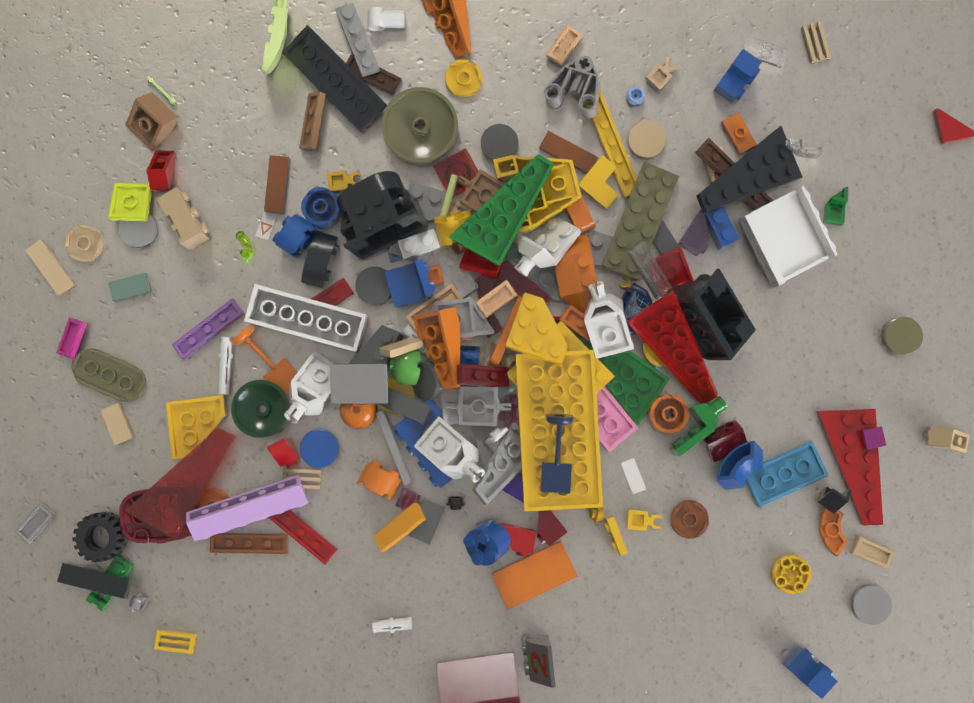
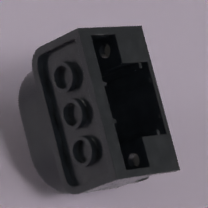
(378, 214)
(714, 316)

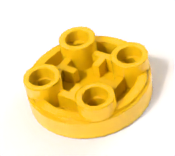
(791, 574)

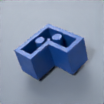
(741, 71)
(815, 676)

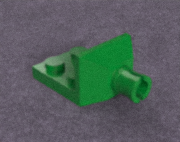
(707, 419)

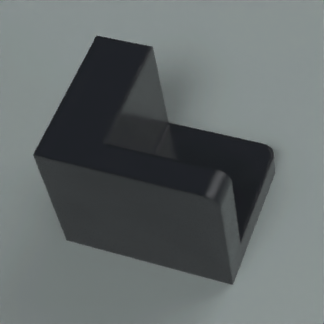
(833, 500)

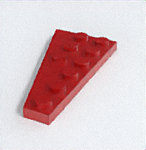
(671, 339)
(856, 464)

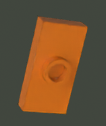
(739, 133)

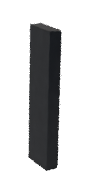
(94, 580)

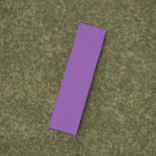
(208, 329)

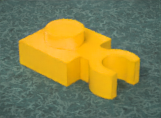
(339, 180)
(639, 520)

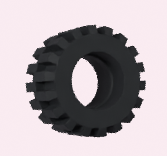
(85, 541)

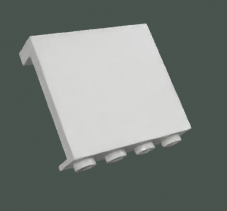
(788, 236)

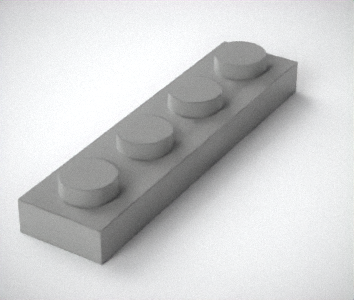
(357, 40)

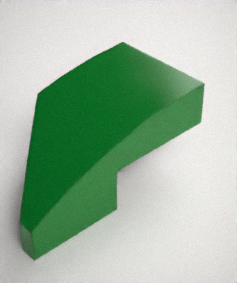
(835, 208)

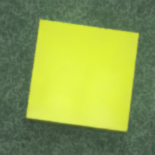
(130, 202)

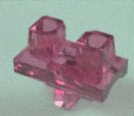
(509, 416)

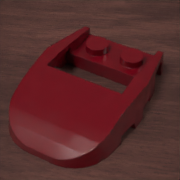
(139, 531)

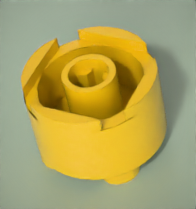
(447, 225)

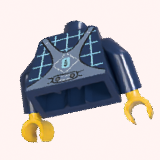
(634, 300)

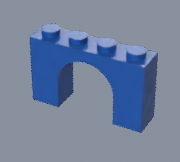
(411, 433)

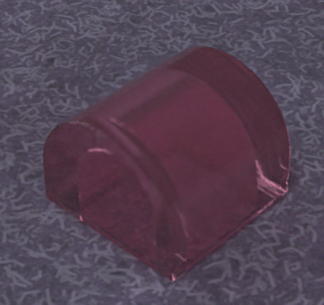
(407, 498)

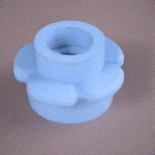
(635, 91)

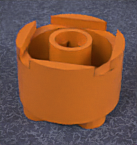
(678, 409)
(379, 480)

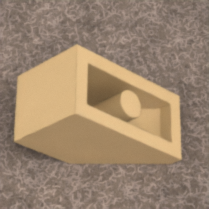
(948, 439)

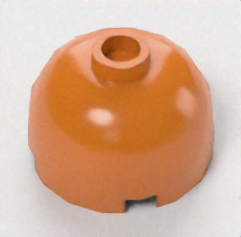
(358, 415)

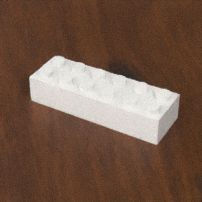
(306, 318)

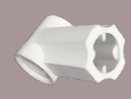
(380, 19)

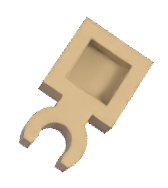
(661, 74)

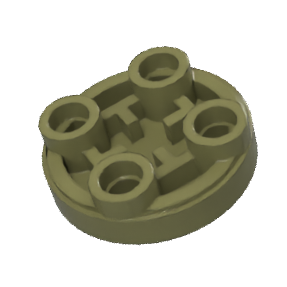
(902, 336)

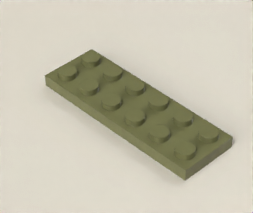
(640, 217)

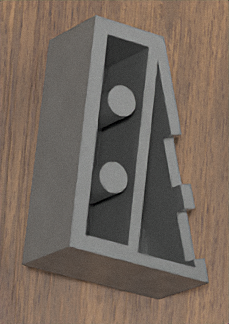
(370, 351)

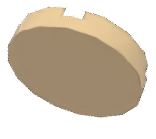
(646, 139)
(84, 243)

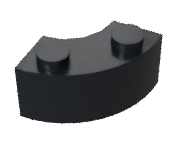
(319, 259)

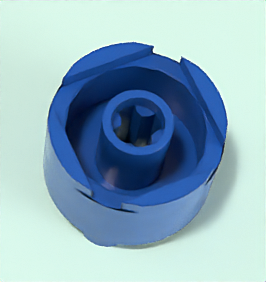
(312, 202)
(294, 235)
(487, 543)

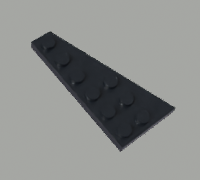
(760, 170)

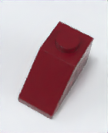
(549, 528)

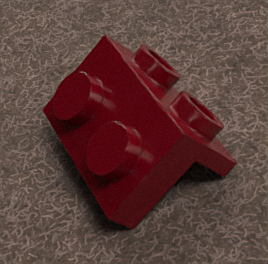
(724, 440)

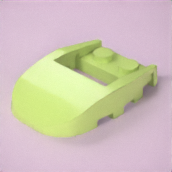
(278, 32)

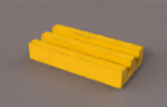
(191, 642)

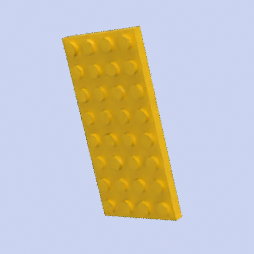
(564, 390)

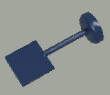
(557, 475)

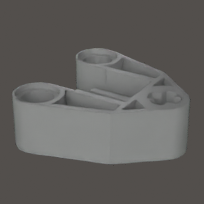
(562, 81)

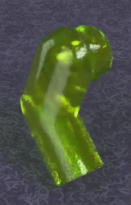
(246, 243)

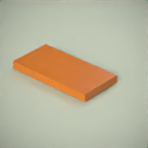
(534, 575)

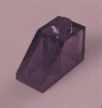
(696, 235)

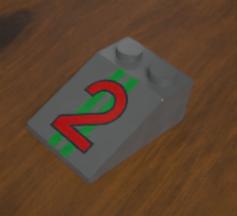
(540, 660)

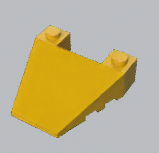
(557, 193)

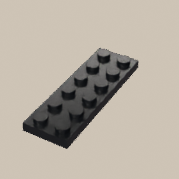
(334, 78)

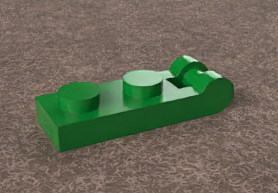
(119, 567)

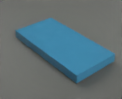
(786, 473)

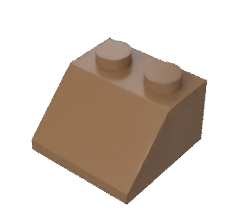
(151, 120)

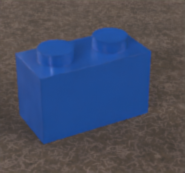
(721, 228)

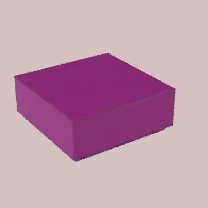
(873, 437)

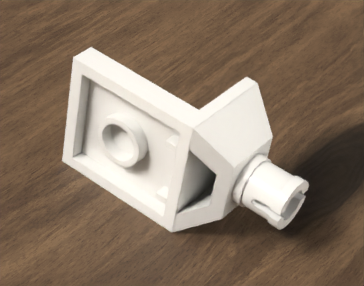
(548, 245)
(606, 323)
(309, 388)
(450, 451)

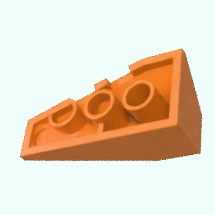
(453, 21)
(442, 339)

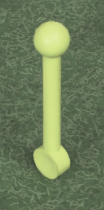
(172, 100)

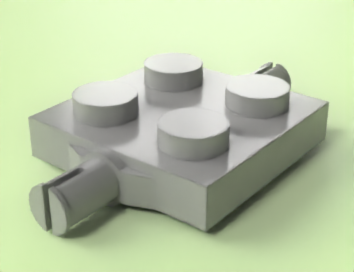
(478, 406)

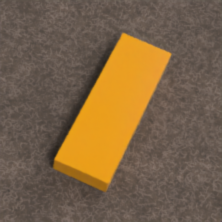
(399, 527)

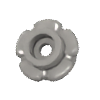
(137, 603)

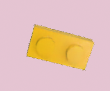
(617, 543)

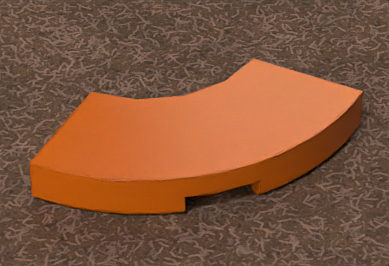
(831, 531)

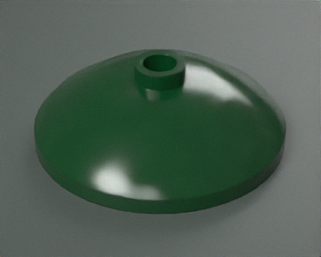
(247, 404)

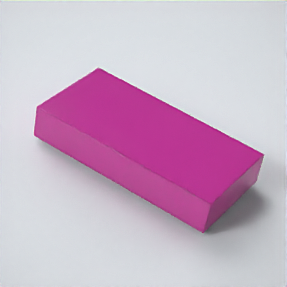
(71, 338)

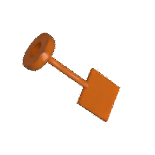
(280, 373)

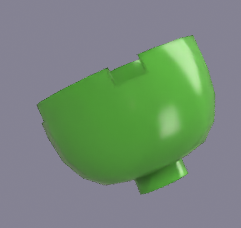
(404, 367)

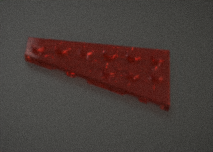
(183, 486)

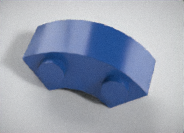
(739, 465)

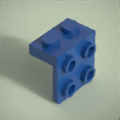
(410, 283)

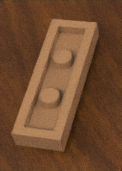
(312, 121)

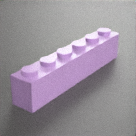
(246, 508)

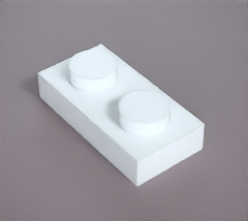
(419, 244)

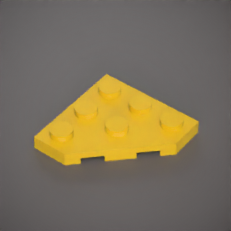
(537, 332)
(192, 422)

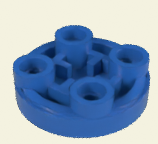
(319, 448)

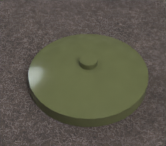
(420, 125)

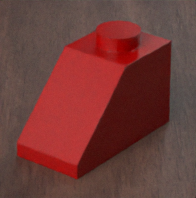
(161, 170)
(284, 452)
(521, 539)

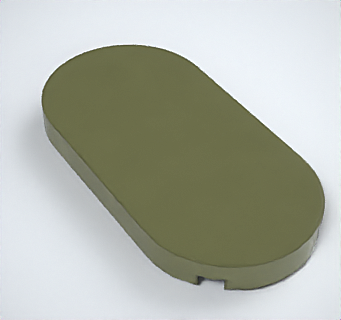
(108, 375)

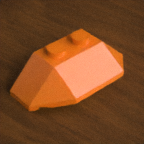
(576, 273)

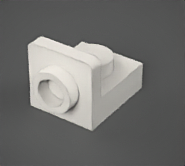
(496, 437)

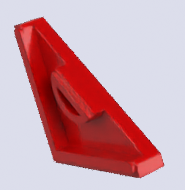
(950, 128)

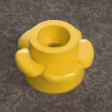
(596, 514)

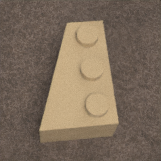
(183, 218)

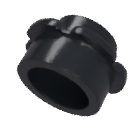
(455, 502)

